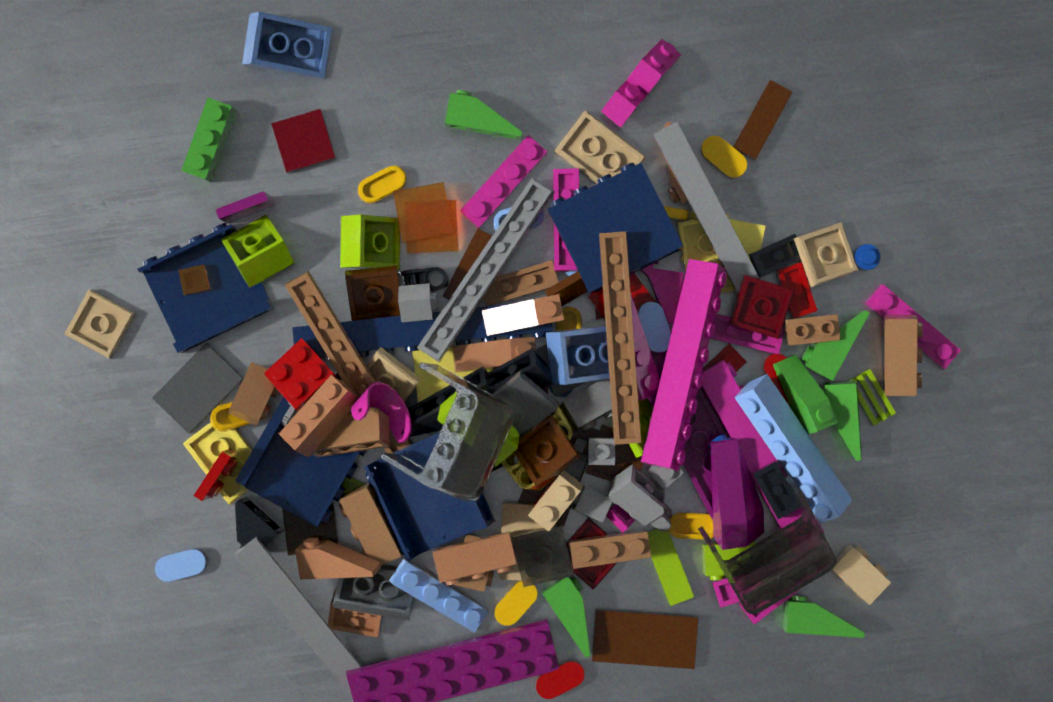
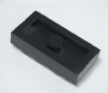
(775, 256)
(776, 489)

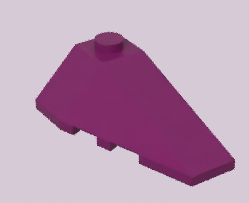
(735, 501)

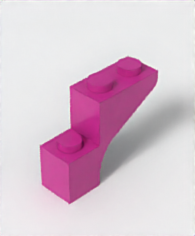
(641, 82)
(666, 289)

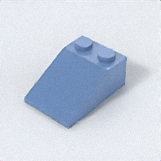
(286, 45)
(578, 355)

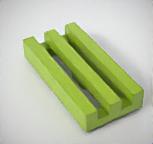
(882, 416)

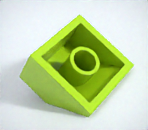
(369, 242)
(258, 251)

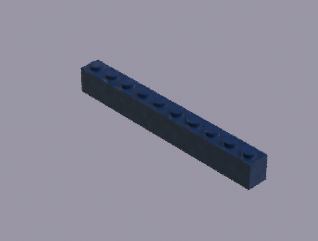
(392, 333)

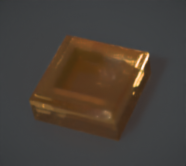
(194, 280)

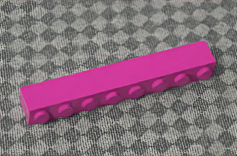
(684, 365)
(720, 391)

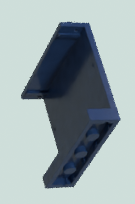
(615, 205)
(209, 313)
(293, 480)
(420, 514)

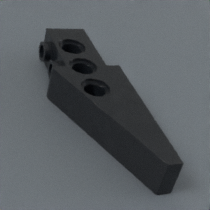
(425, 413)

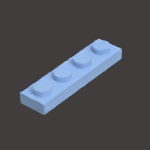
(438, 595)

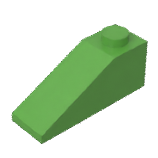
(473, 115)
(827, 357)
(804, 395)
(845, 404)
(568, 605)
(807, 617)

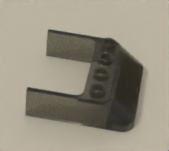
(466, 443)
(778, 562)

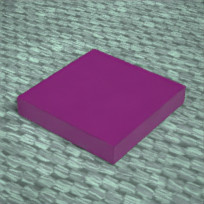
(245, 207)

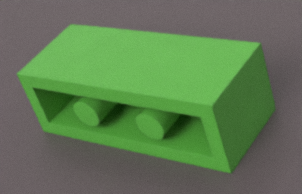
(209, 139)

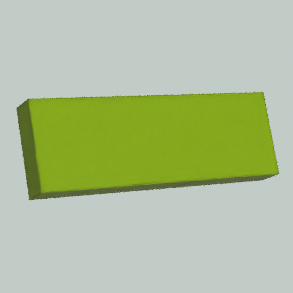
(669, 567)

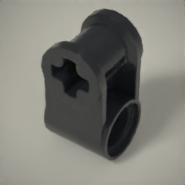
(422, 276)

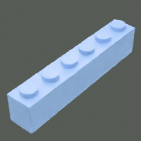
(793, 448)

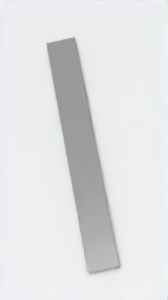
(705, 204)
(485, 270)
(298, 610)

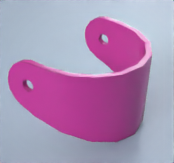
(389, 402)

